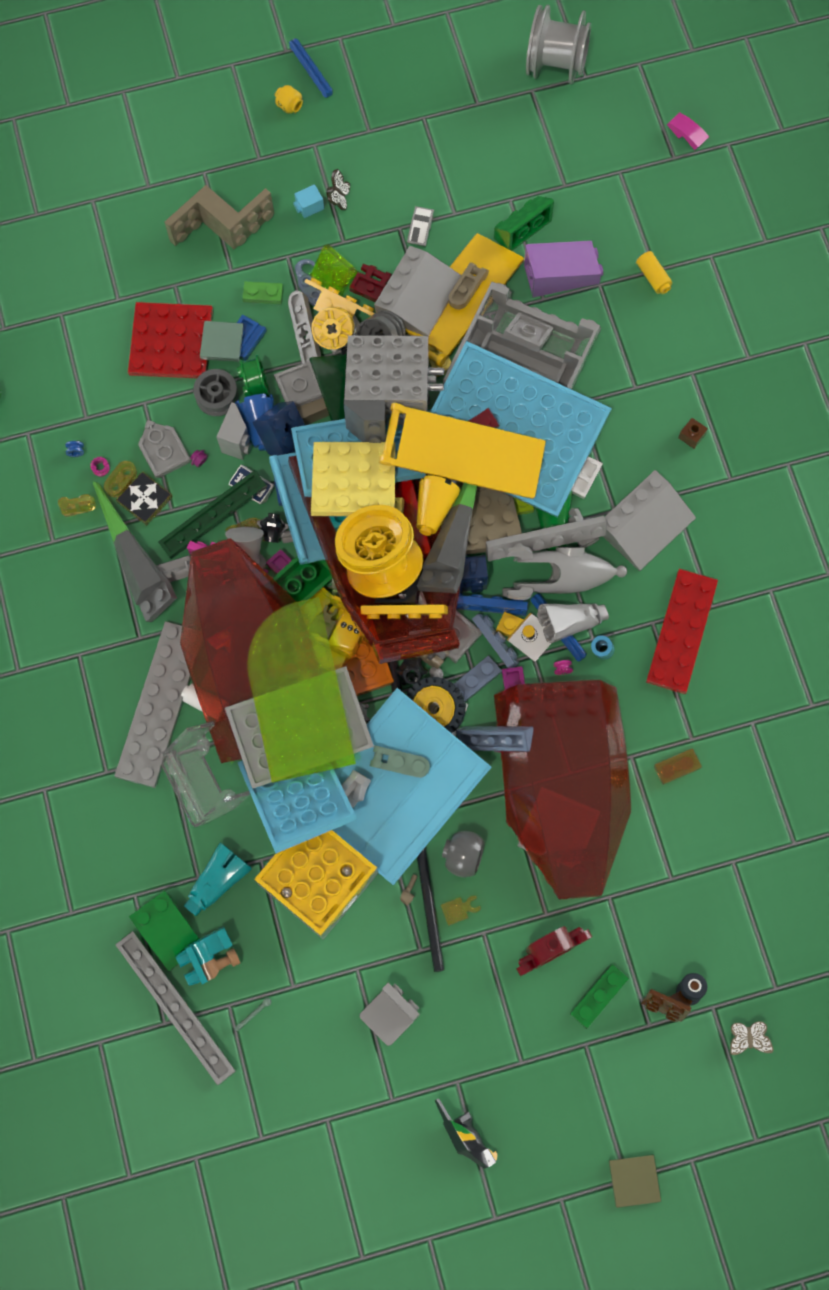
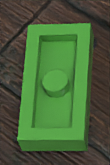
(262, 292)

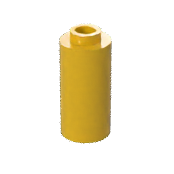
(654, 272)

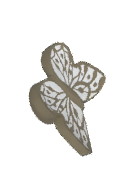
(750, 1037)

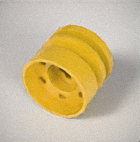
(330, 316)

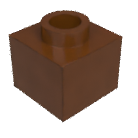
(693, 438)

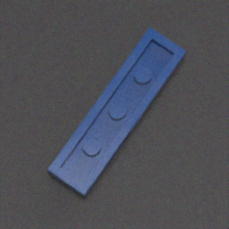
(492, 605)

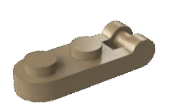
(467, 286)

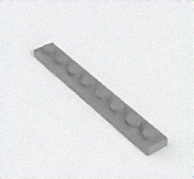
(175, 1008)

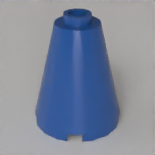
(250, 410)

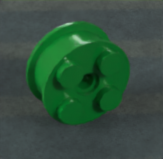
(254, 377)

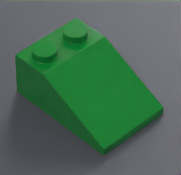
(164, 928)

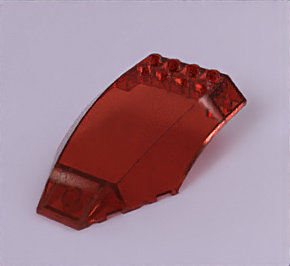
(222, 612)
(573, 786)

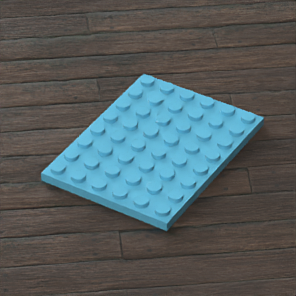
(530, 407)

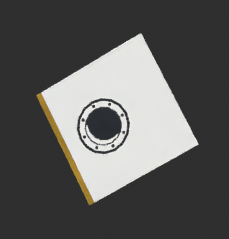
(532, 646)

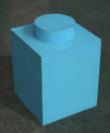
(308, 201)

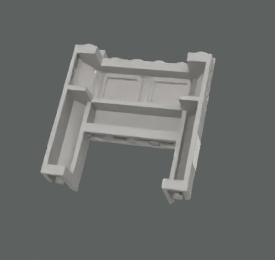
(560, 356)

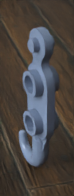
(311, 292)

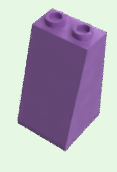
(561, 266)

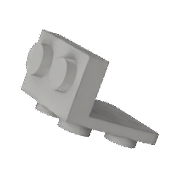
(390, 1014)

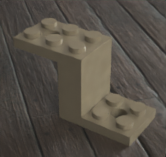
(219, 217)

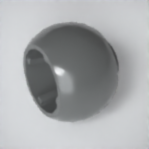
(463, 853)

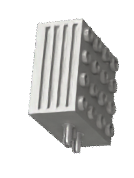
(390, 371)

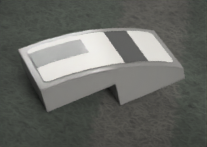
(420, 226)

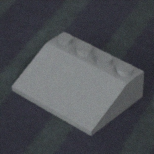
(418, 291)
(647, 520)

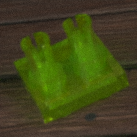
(333, 270)

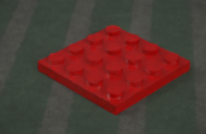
(168, 340)

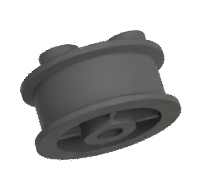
(215, 392)

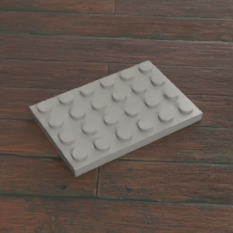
(249, 739)

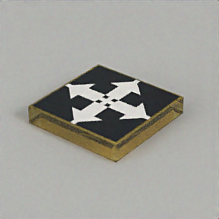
(144, 498)

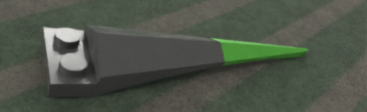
(446, 559)
(147, 583)

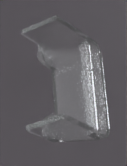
(193, 779)

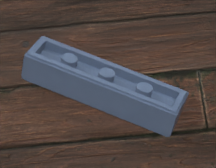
(496, 738)

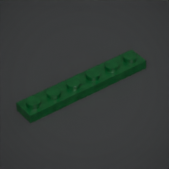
(212, 514)

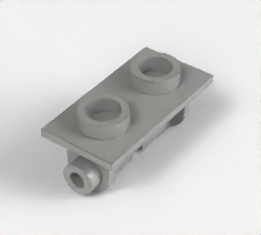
(176, 568)

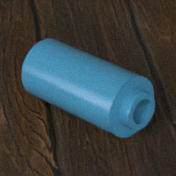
(601, 641)

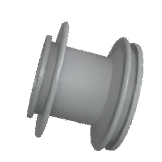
(557, 44)

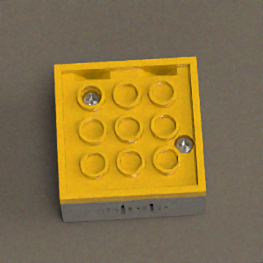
(318, 880)

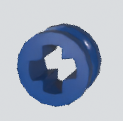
(74, 448)

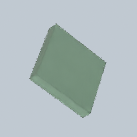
(221, 341)

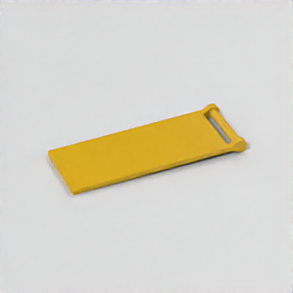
(455, 322)
(464, 452)

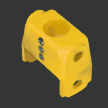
(345, 636)

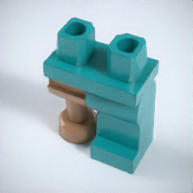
(202, 957)

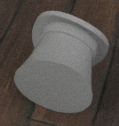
(250, 541)

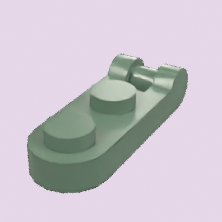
(400, 762)

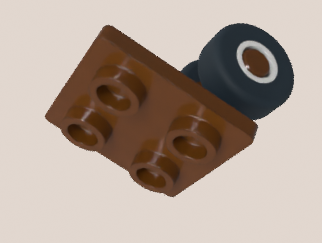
(678, 1005)

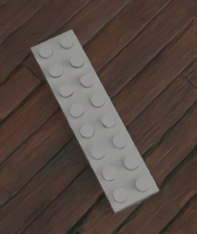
(156, 711)

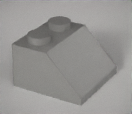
(233, 434)

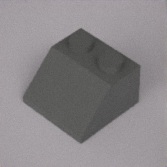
(366, 419)

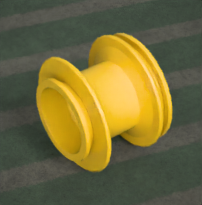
(378, 551)

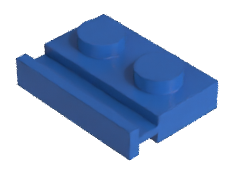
(251, 336)

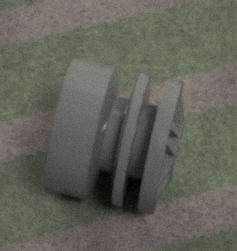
(380, 324)

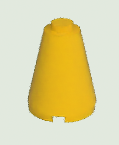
(434, 503)

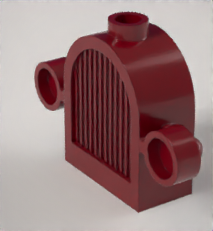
(551, 947)

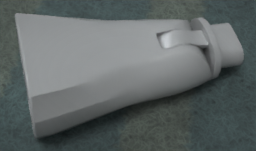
(567, 620)

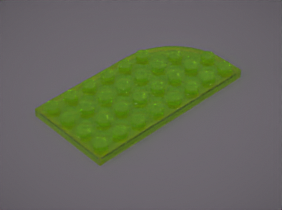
(298, 694)

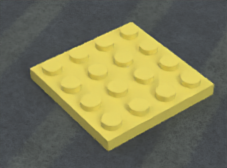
(350, 478)

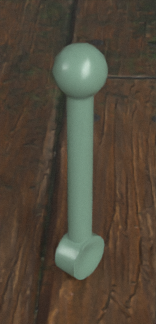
(266, 1002)

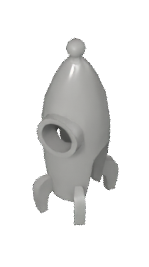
(571, 572)

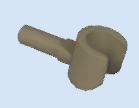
(406, 896)

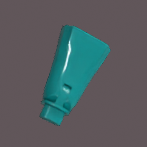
(218, 876)

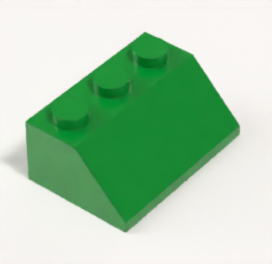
(524, 222)
(303, 580)

